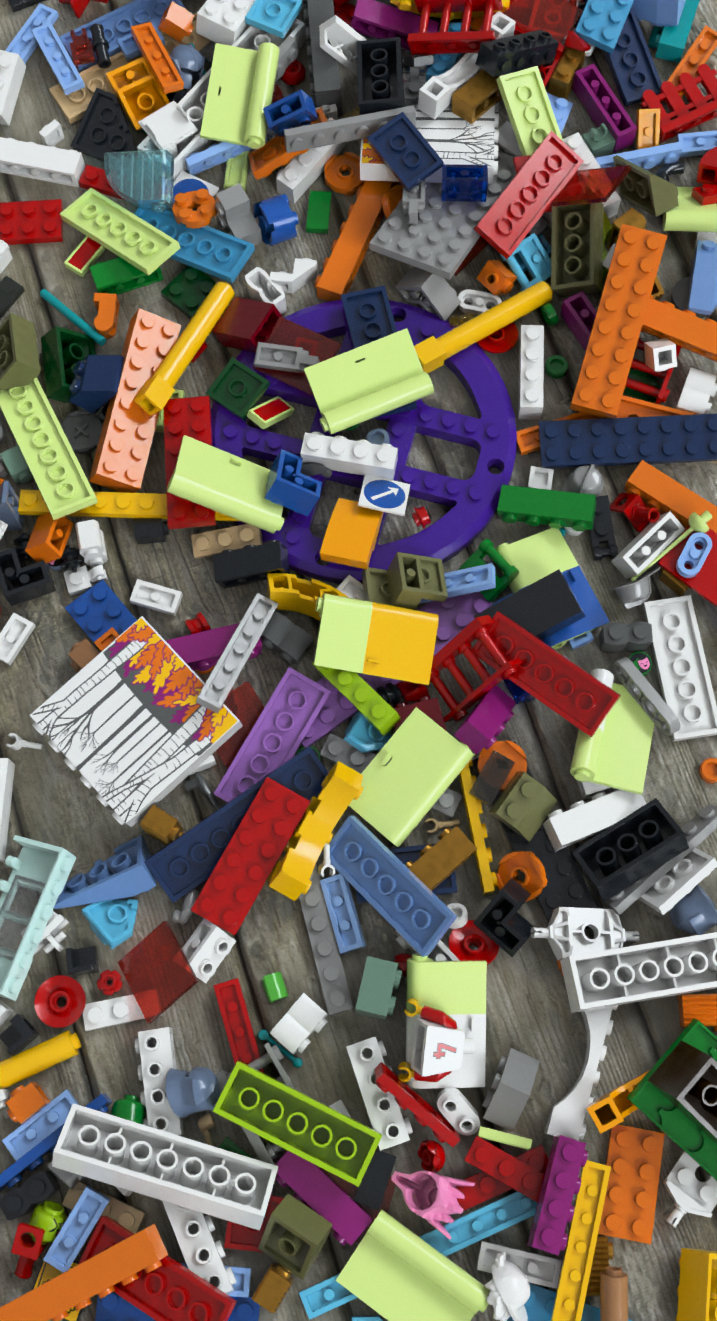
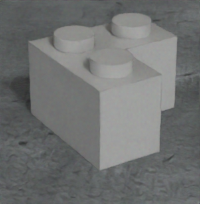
(236, 214)
(429, 291)
(510, 1088)

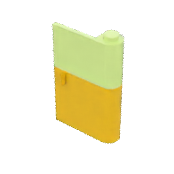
(375, 639)

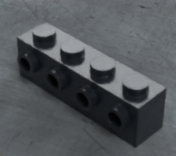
(517, 52)

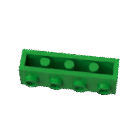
(546, 507)

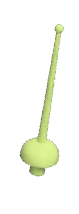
(697, 524)

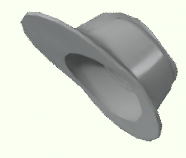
(584, 480)
(637, 592)

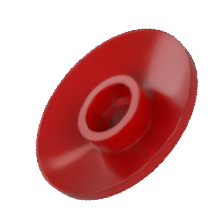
(505, 340)
(469, 935)
(47, 1001)

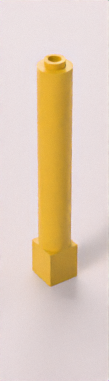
(434, 351)
(159, 388)
(38, 1058)

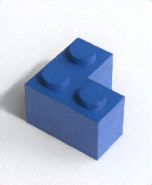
(290, 487)

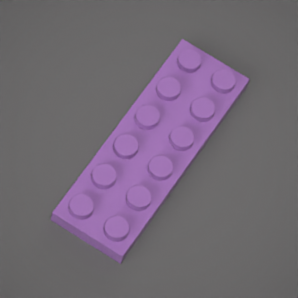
(275, 733)

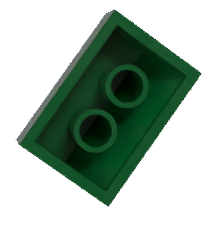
(60, 354)

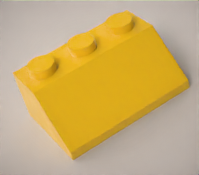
(697, 1285)

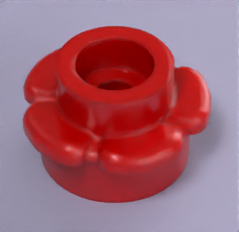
(421, 517)
(116, 983)

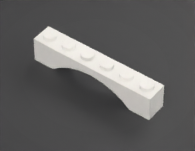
(438, 90)
(569, 1113)

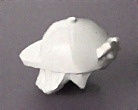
(508, 1290)

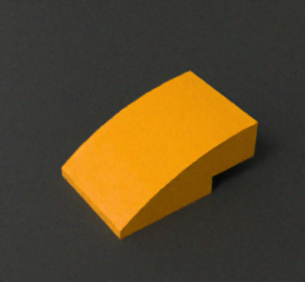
(136, 90)
(351, 534)

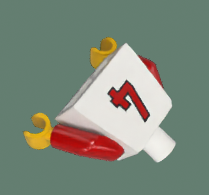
(436, 1045)

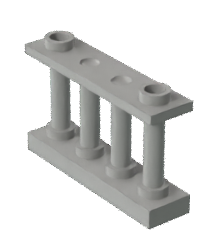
(269, 1151)

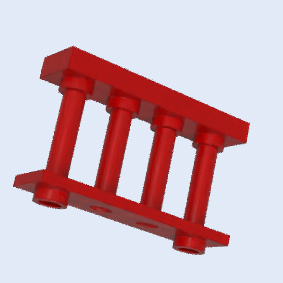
(452, 42)
(660, 394)
(462, 645)

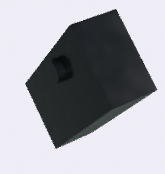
(380, 75)
(541, 607)
(630, 849)

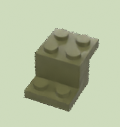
(406, 581)

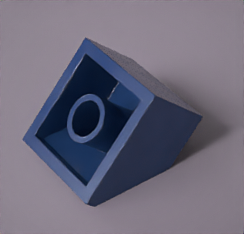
(95, 381)

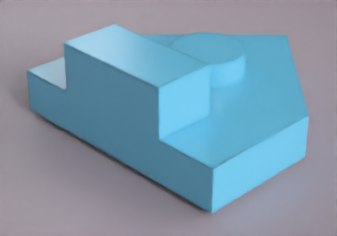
(364, 735)
(112, 920)

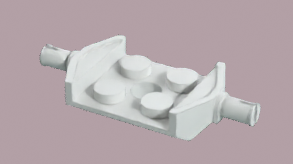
(567, 933)
(688, 1192)

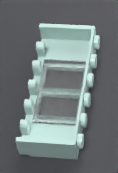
(27, 906)

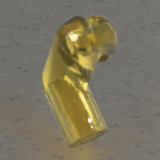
(456, 321)

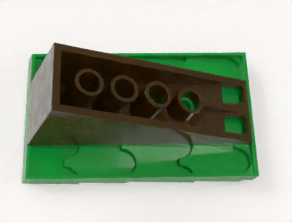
(682, 1095)

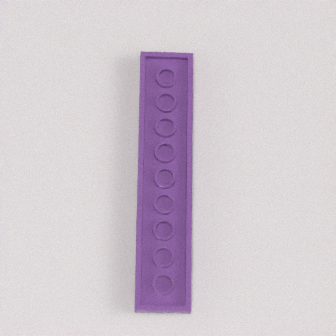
(453, 618)

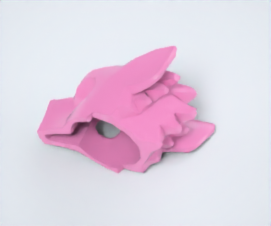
(432, 1196)

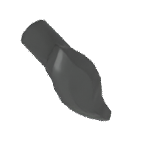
(315, 468)
(200, 783)

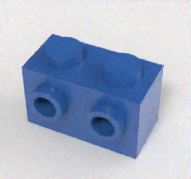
(290, 112)

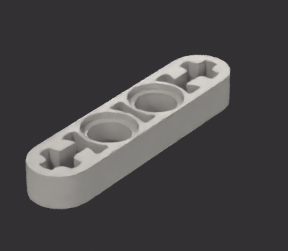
(646, 696)

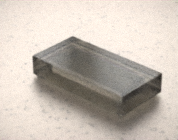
(491, 778)

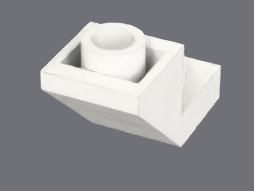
(303, 272)

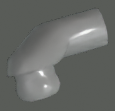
(183, 916)

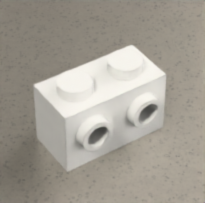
(207, 949)

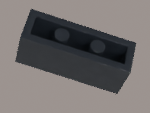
(250, 563)

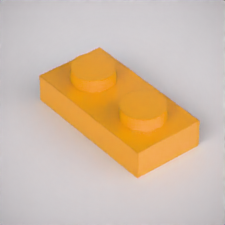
(647, 128)

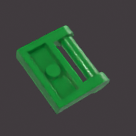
(476, 559)

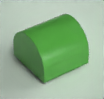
(274, 987)

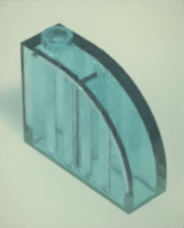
(142, 177)

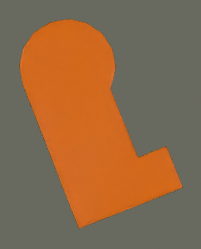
(108, 311)

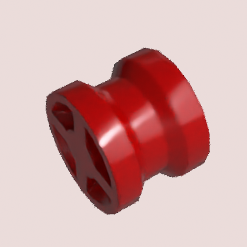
(197, 624)

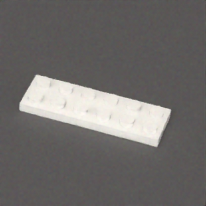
(682, 666)

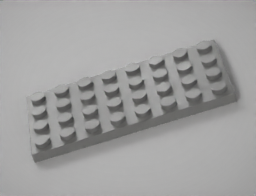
(443, 229)

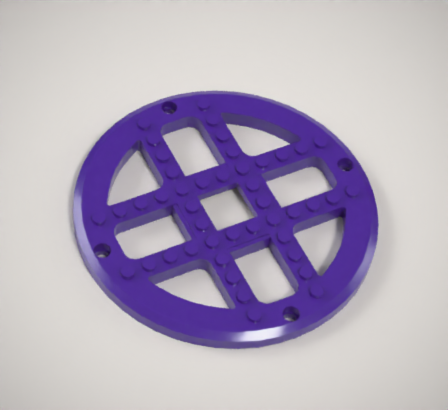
(472, 499)

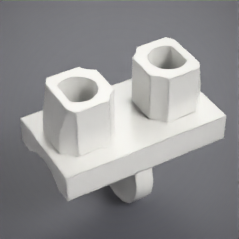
(53, 927)

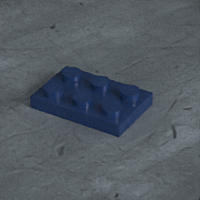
(405, 151)

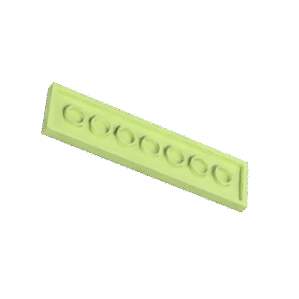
(46, 450)

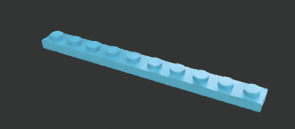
(464, 1232)

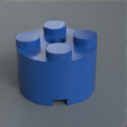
(276, 219)

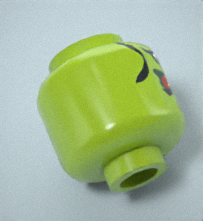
(49, 1217)

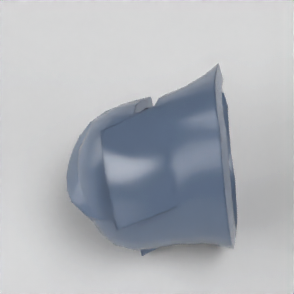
(188, 63)
(694, 912)
(192, 1090)

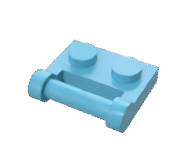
(535, 260)

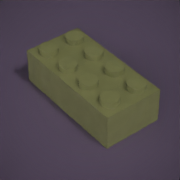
(577, 249)

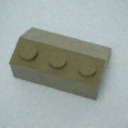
(646, 189)
(18, 352)

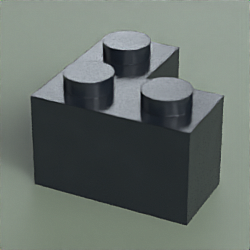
(22, 582)
(503, 922)

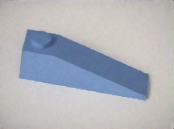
(659, 11)
(703, 278)
(115, 878)

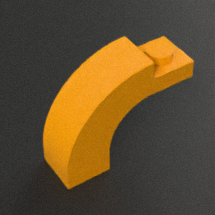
(614, 1105)

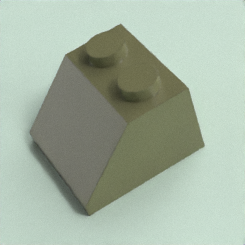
(523, 805)
(294, 1236)

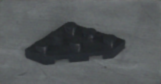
(103, 128)

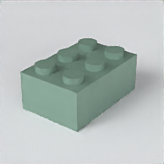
(376, 988)

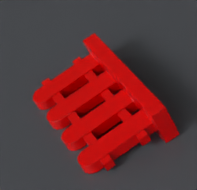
(684, 119)

